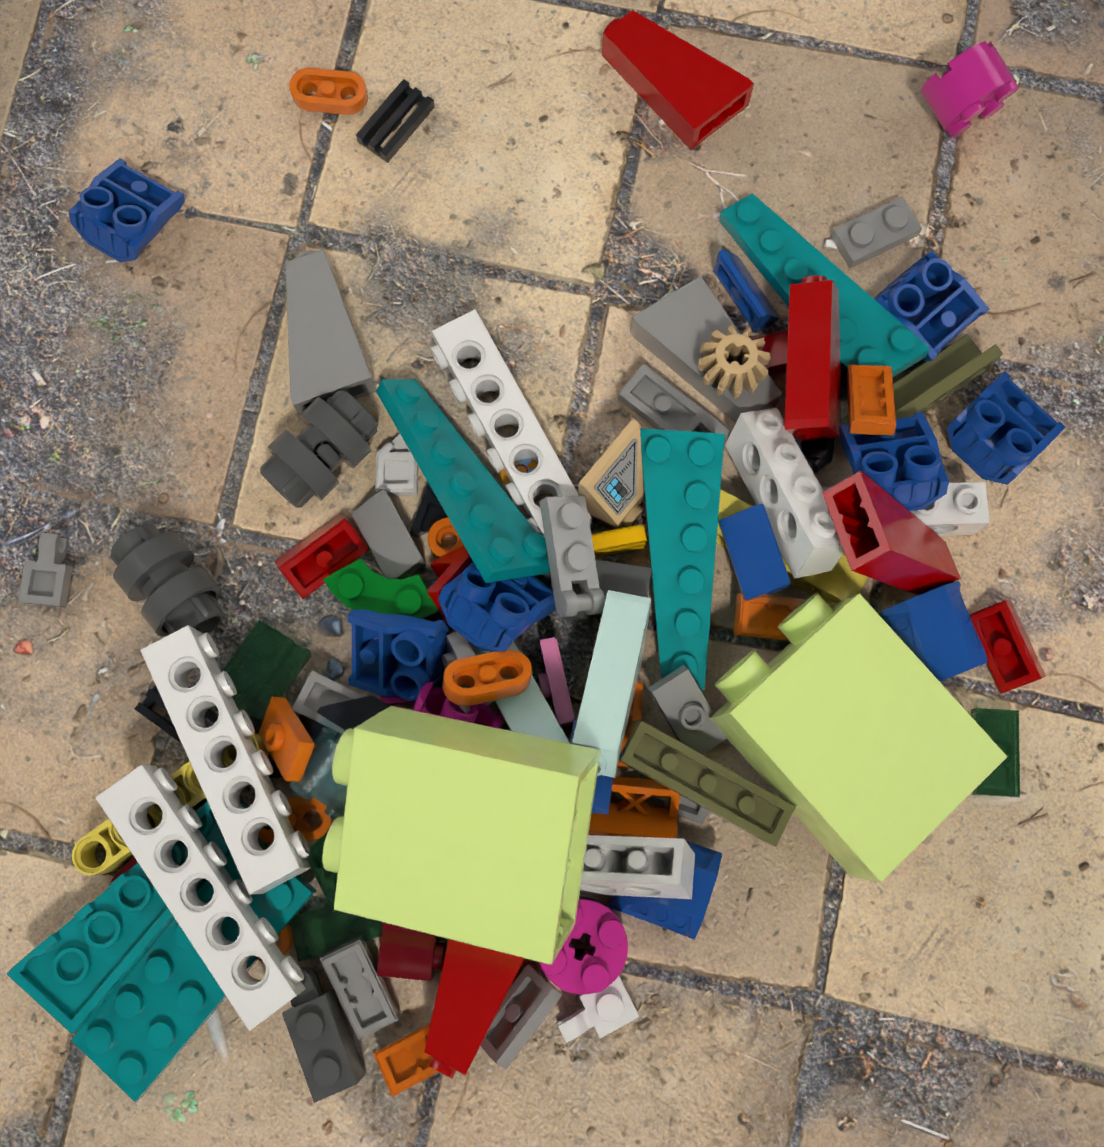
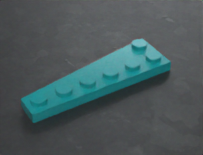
(784, 258)
(479, 509)
(682, 516)
(103, 941)

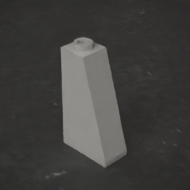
(674, 334)
(321, 335)

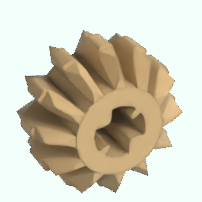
(735, 348)

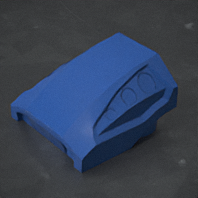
(123, 211)
(935, 300)
(1001, 431)
(901, 463)
(494, 612)
(938, 631)
(396, 653)
(675, 914)

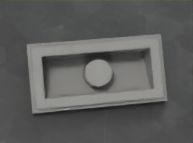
(388, 537)

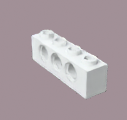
(788, 489)
(958, 512)
(638, 867)

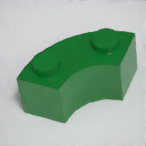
(363, 589)

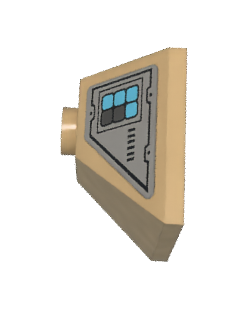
(616, 481)

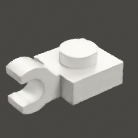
(603, 1010)

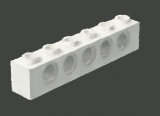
(469, 338)
(169, 665)
(127, 808)

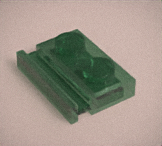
(264, 668)

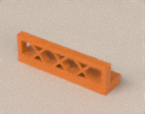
(633, 815)

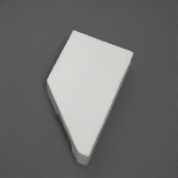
(396, 469)

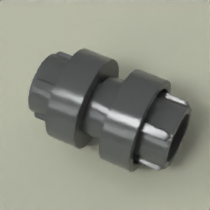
(343, 429)
(157, 569)

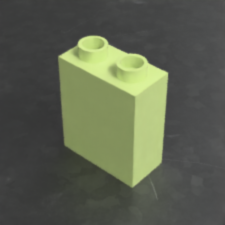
(854, 734)
(462, 830)

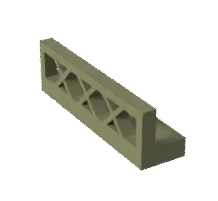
(941, 377)
(705, 782)

